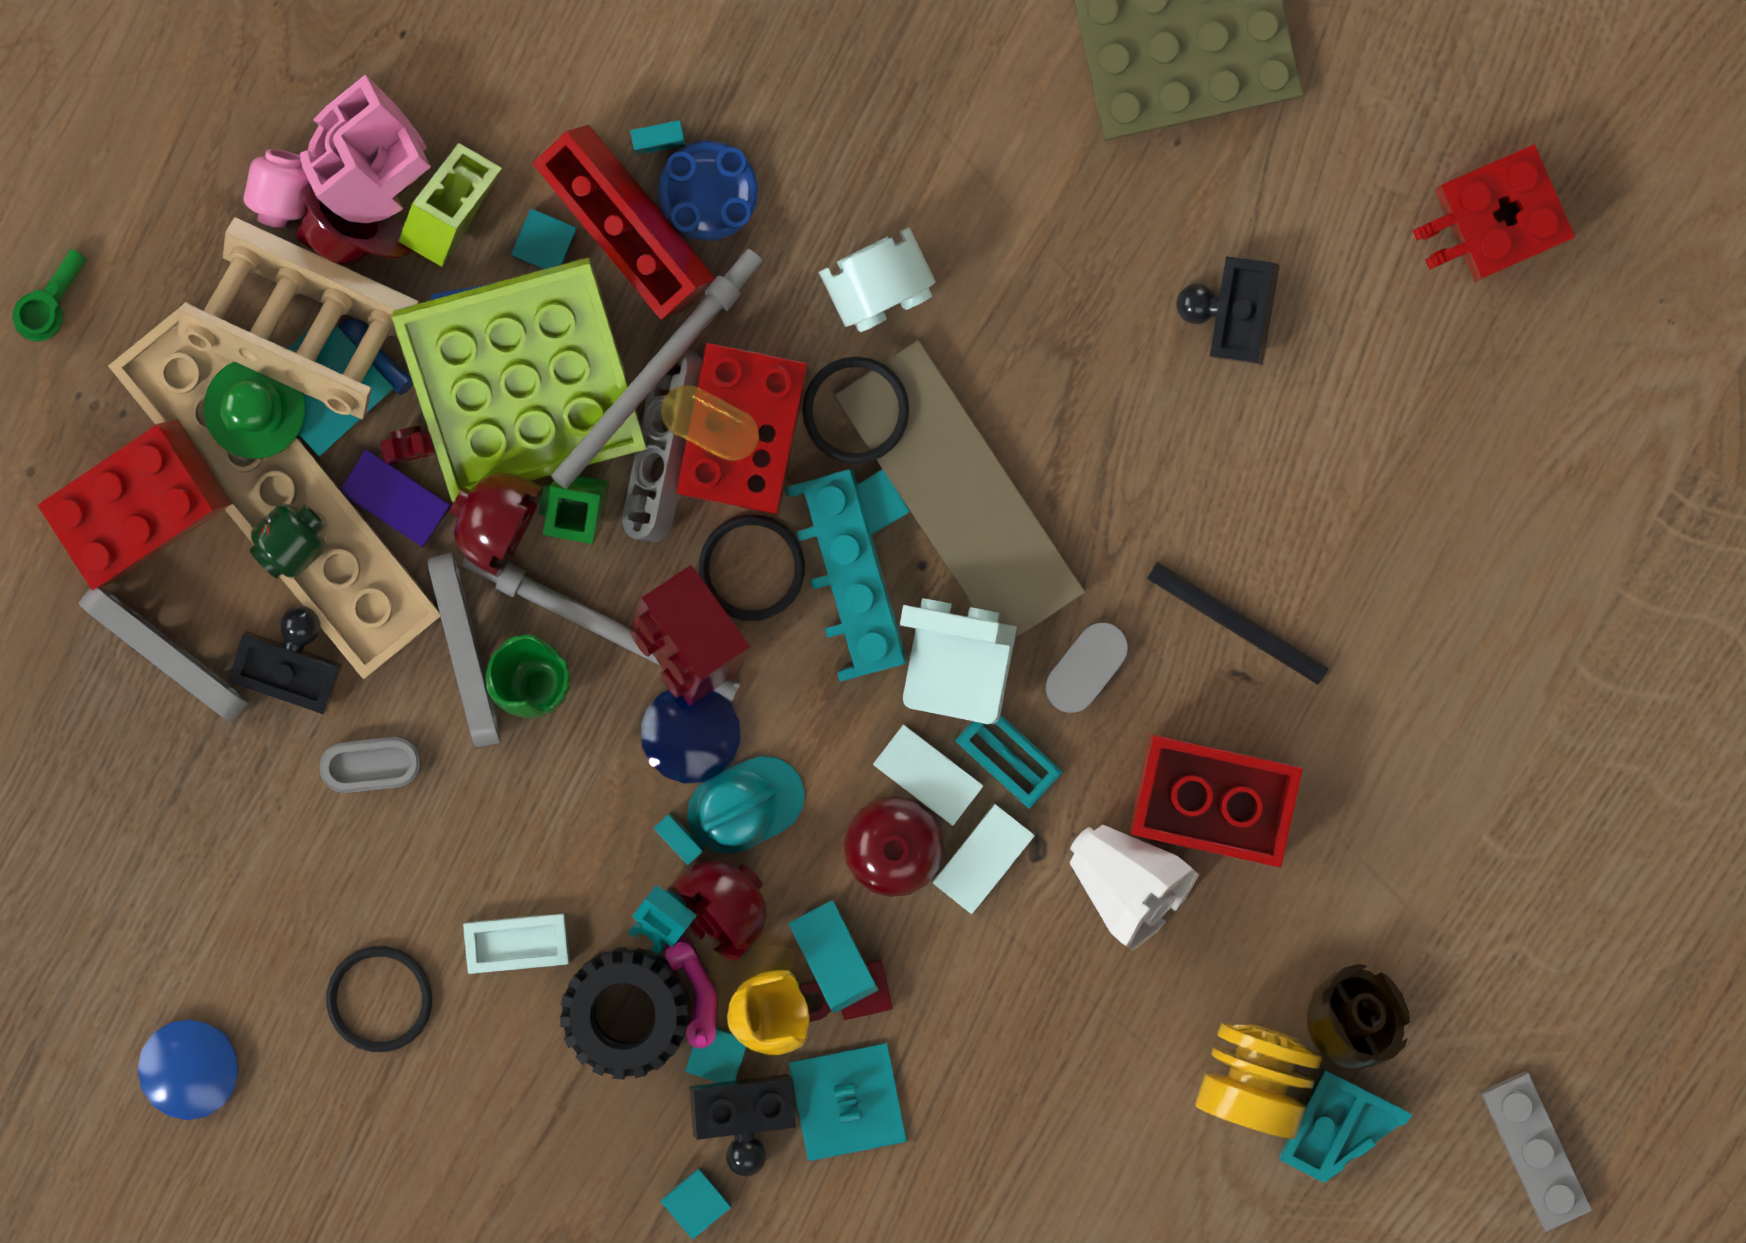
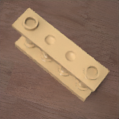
(295, 273)

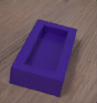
(395, 498)

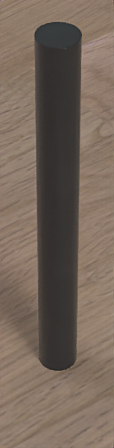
(1237, 623)

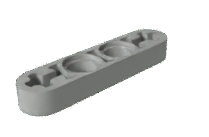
(663, 444)
(464, 650)
(164, 653)

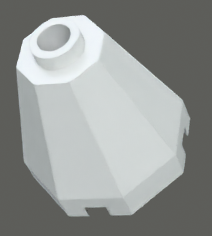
(1130, 882)

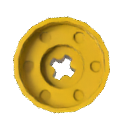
(1258, 1080)

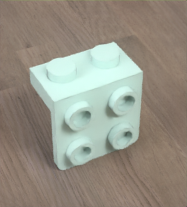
(957, 661)

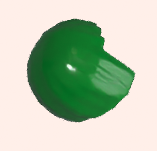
(528, 677)

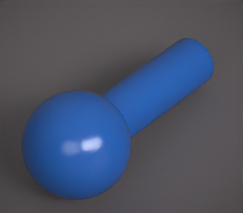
(355, 331)

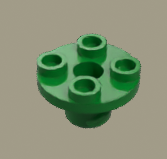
(253, 412)

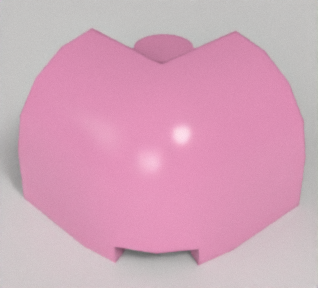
(363, 154)

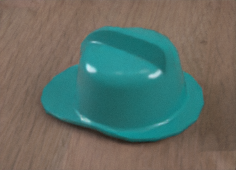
(746, 805)

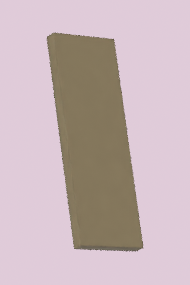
(961, 493)

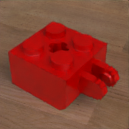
(1469, 209)

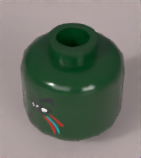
(288, 540)

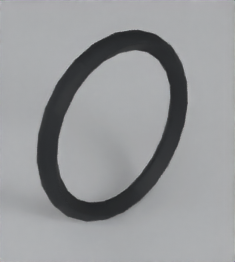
(894, 438)
(786, 534)
(345, 965)

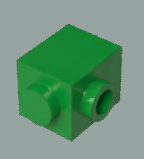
(574, 511)

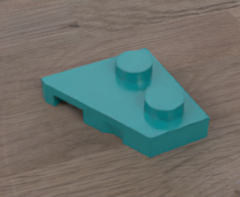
(1339, 1126)

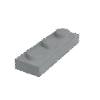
(1535, 1151)

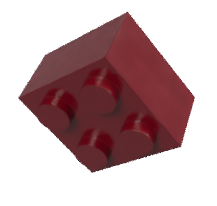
(689, 636)

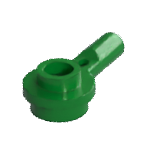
(38, 313)

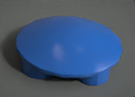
(708, 190)
(188, 1069)

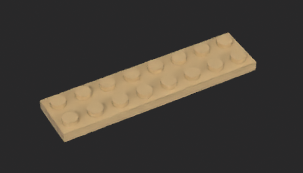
(357, 584)

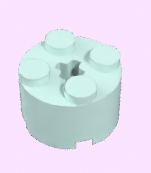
(878, 280)

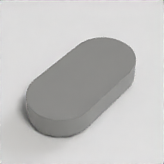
(1086, 667)
(370, 764)

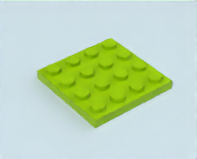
(516, 374)

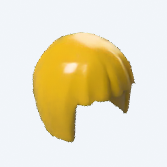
(769, 1013)

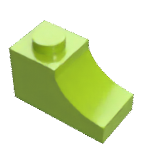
(448, 204)

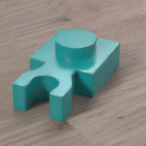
(662, 918)

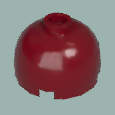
(493, 518)
(893, 846)
(725, 905)

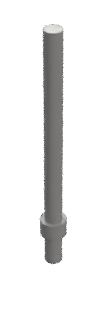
(720, 295)
(513, 582)

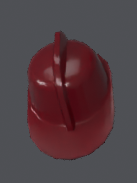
(346, 240)

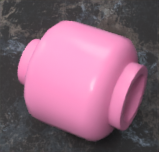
(276, 188)

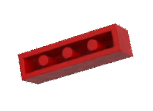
(624, 221)

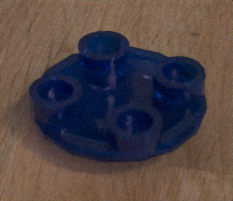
(691, 740)

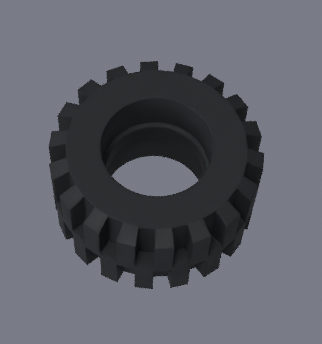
(601, 1050)

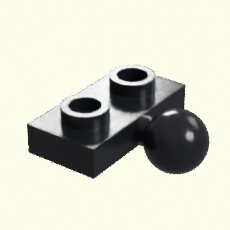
(1240, 310)
(286, 669)
(741, 1111)

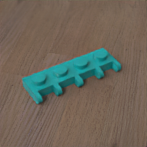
(852, 573)

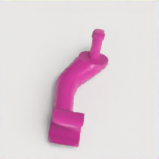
(702, 1024)

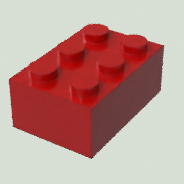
(134, 504)
(1215, 800)

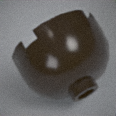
(1358, 1018)

